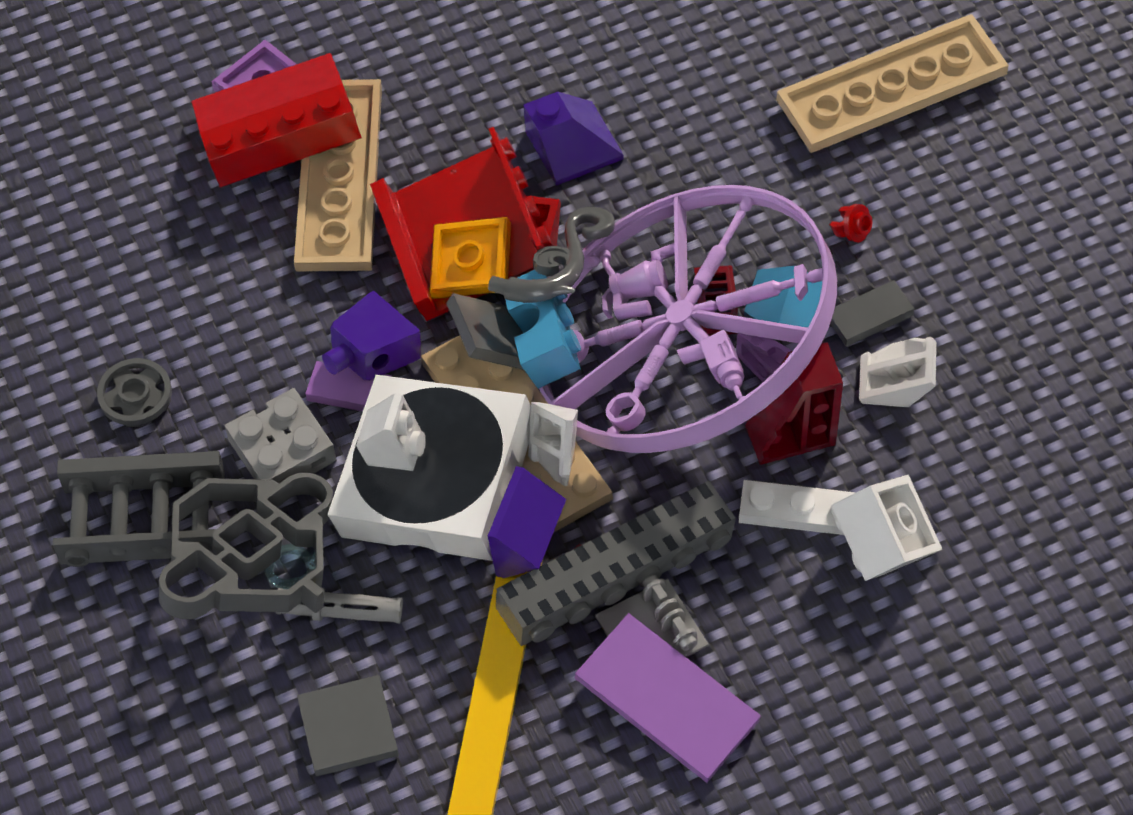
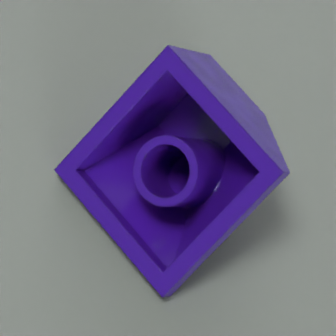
(569, 136)

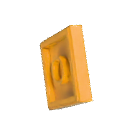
(468, 256)

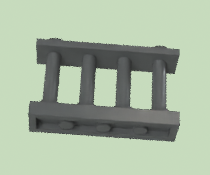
(121, 476)

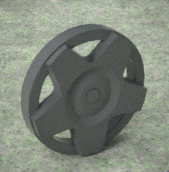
(134, 392)

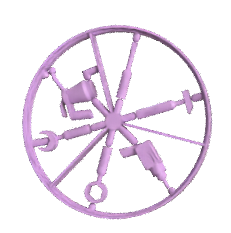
(660, 331)

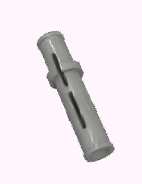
(388, 608)

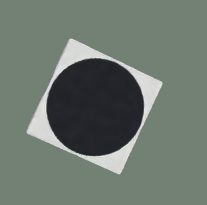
(456, 483)

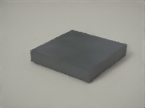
(486, 330)
(347, 725)

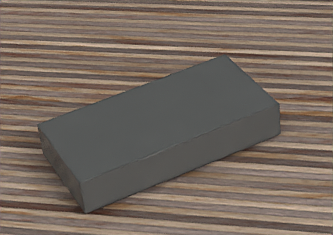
(871, 313)

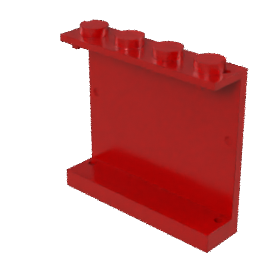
(467, 191)

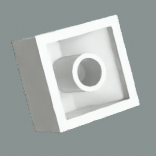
(885, 527)

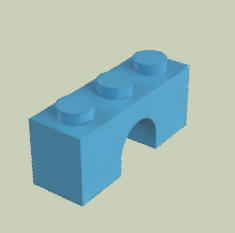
(547, 344)

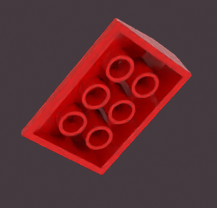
(275, 120)

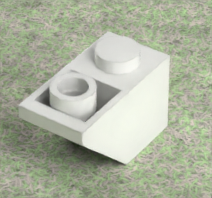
(391, 435)

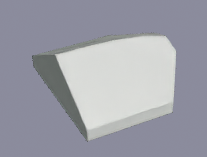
(898, 373)
(553, 439)

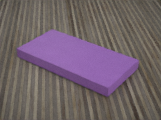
(667, 697)

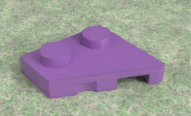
(760, 354)

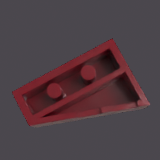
(803, 415)

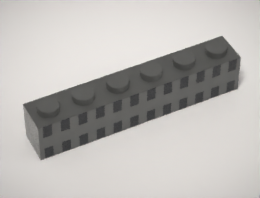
(614, 564)

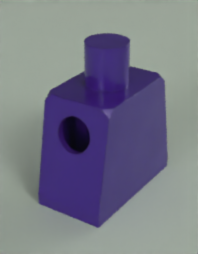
(372, 339)

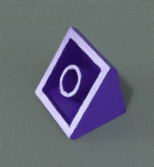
(523, 524)

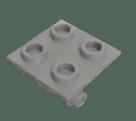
(661, 612)

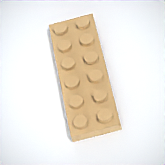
(891, 83)
(336, 193)
(453, 366)

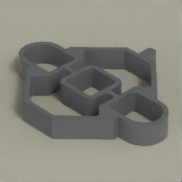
(228, 564)

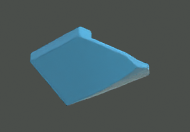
(786, 306)

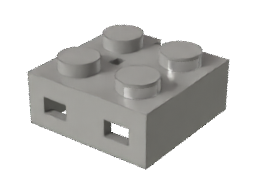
(300, 451)

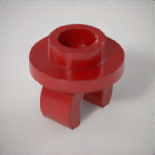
(855, 224)

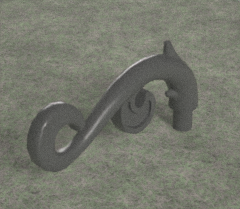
(547, 260)

